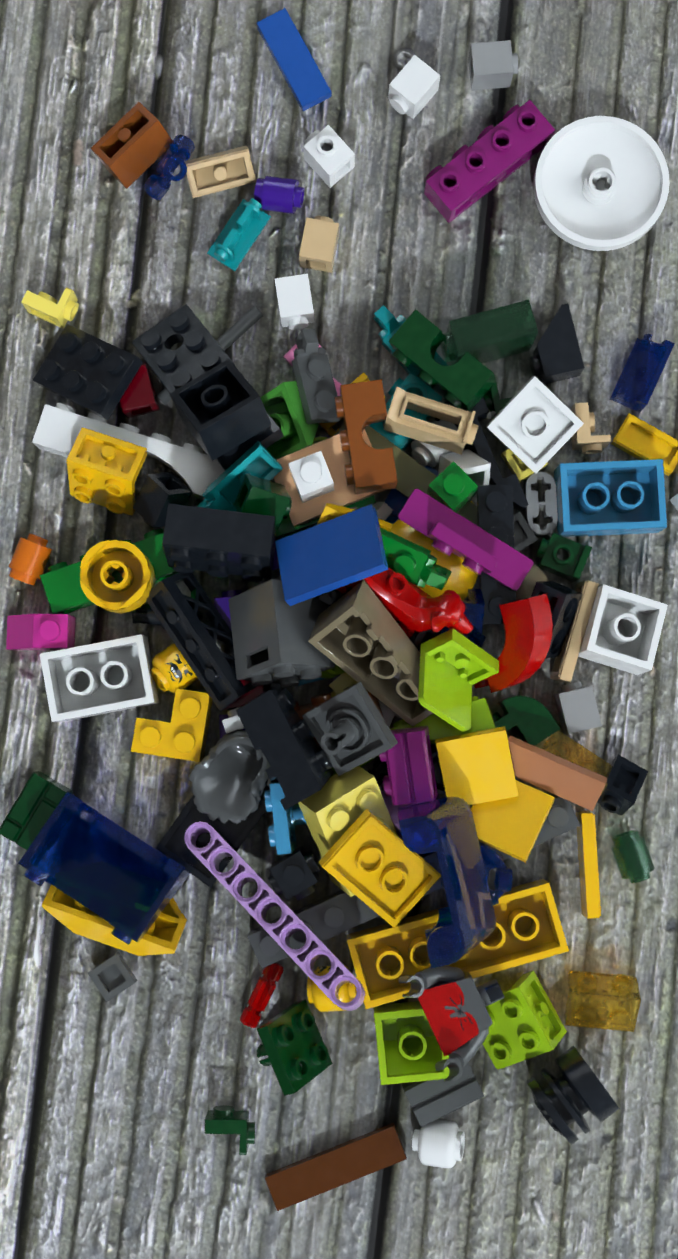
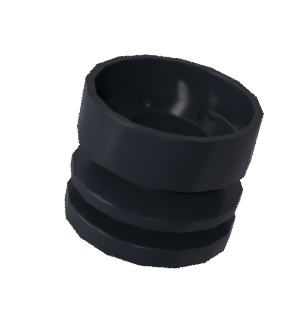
(571, 1095)

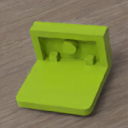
(447, 673)

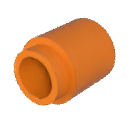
(29, 559)

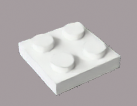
(534, 424)

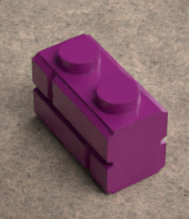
(410, 767)

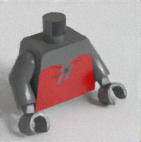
(454, 1012)

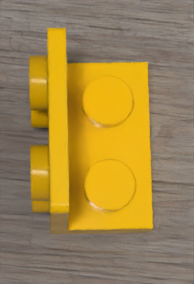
(104, 470)

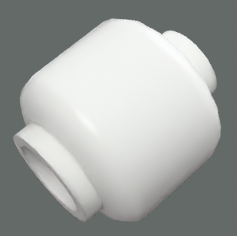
(439, 1143)

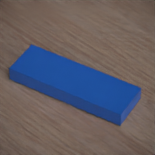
(294, 59)

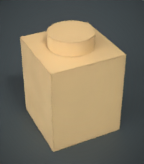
(319, 244)

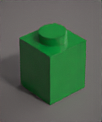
(452, 487)

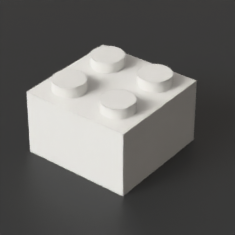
(623, 630)

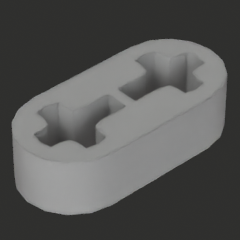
(549, 503)

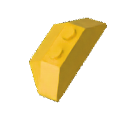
(159, 939)

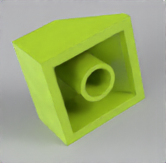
(406, 1044)

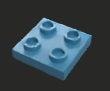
(282, 832)

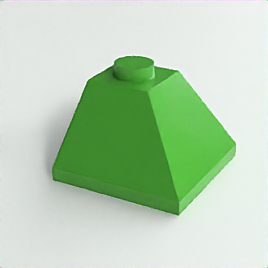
(286, 410)

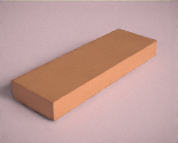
(555, 774)

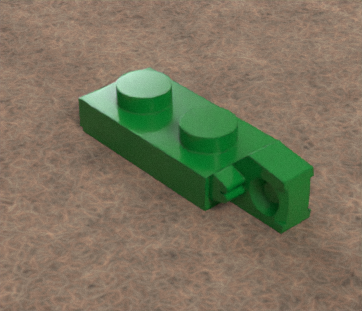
(413, 561)

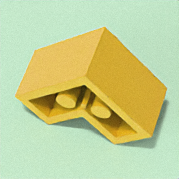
(183, 736)

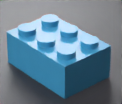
(610, 498)

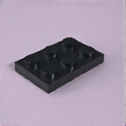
(88, 371)

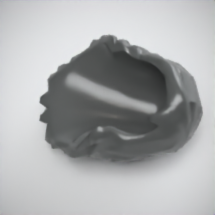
(230, 779)

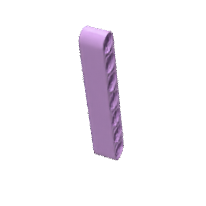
(258, 906)

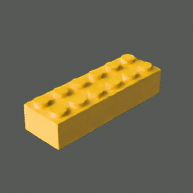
(524, 932)

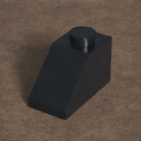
(558, 351)

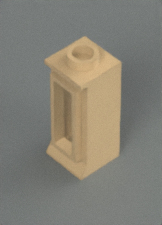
(428, 432)

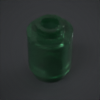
(632, 856)

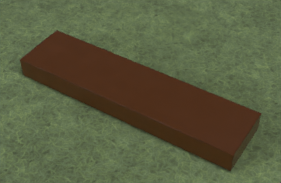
(335, 1166)

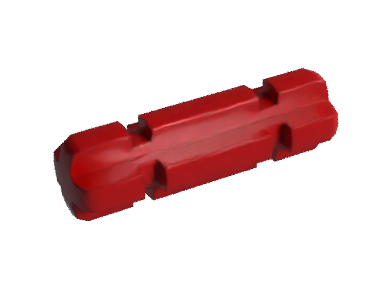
(261, 995)

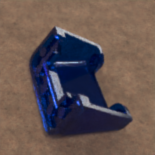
(450, 830)
(103, 868)

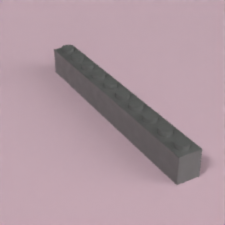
(341, 912)

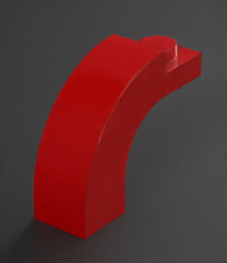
(526, 642)

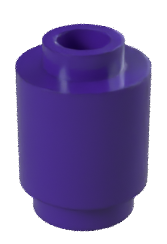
(279, 194)

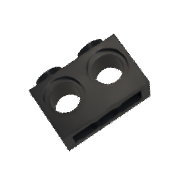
(563, 607)

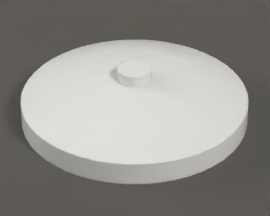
(601, 183)

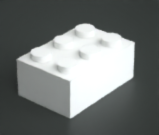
(99, 678)

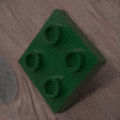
(293, 1047)

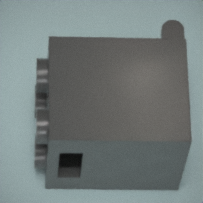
(274, 637)

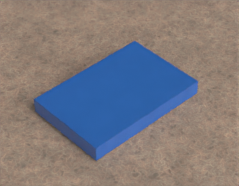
(331, 555)

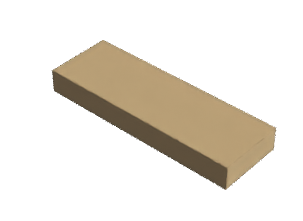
(566, 662)

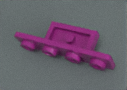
(459, 536)

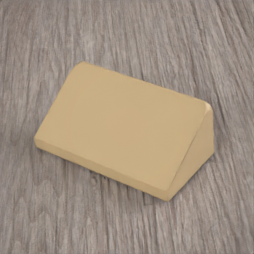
(220, 171)

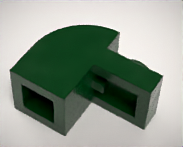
(528, 718)

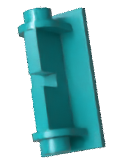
(239, 234)

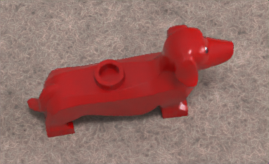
(414, 607)

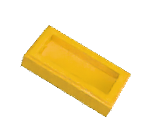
(646, 442)

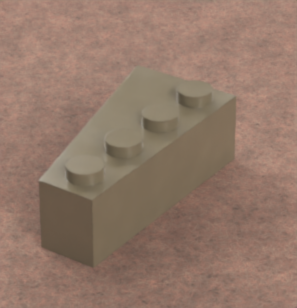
(372, 649)

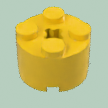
(97, 576)

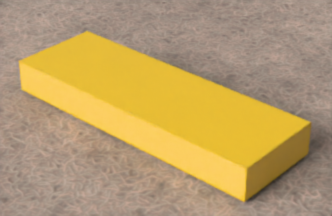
(588, 865)

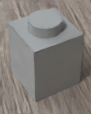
(492, 65)
(577, 708)

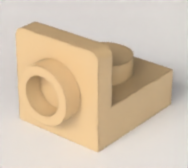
(582, 438)

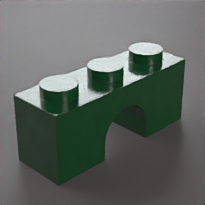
(463, 381)

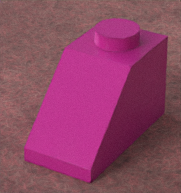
(40, 632)

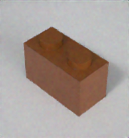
(132, 145)

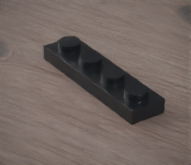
(496, 518)

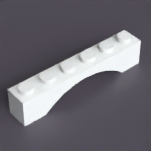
(61, 426)

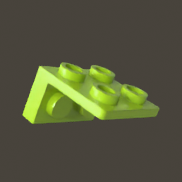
(522, 1024)

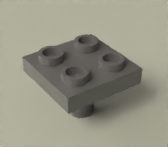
(350, 729)

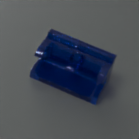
(641, 372)

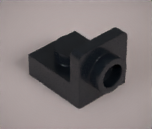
(623, 785)

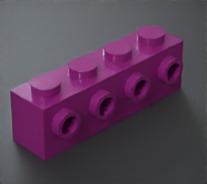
(488, 161)

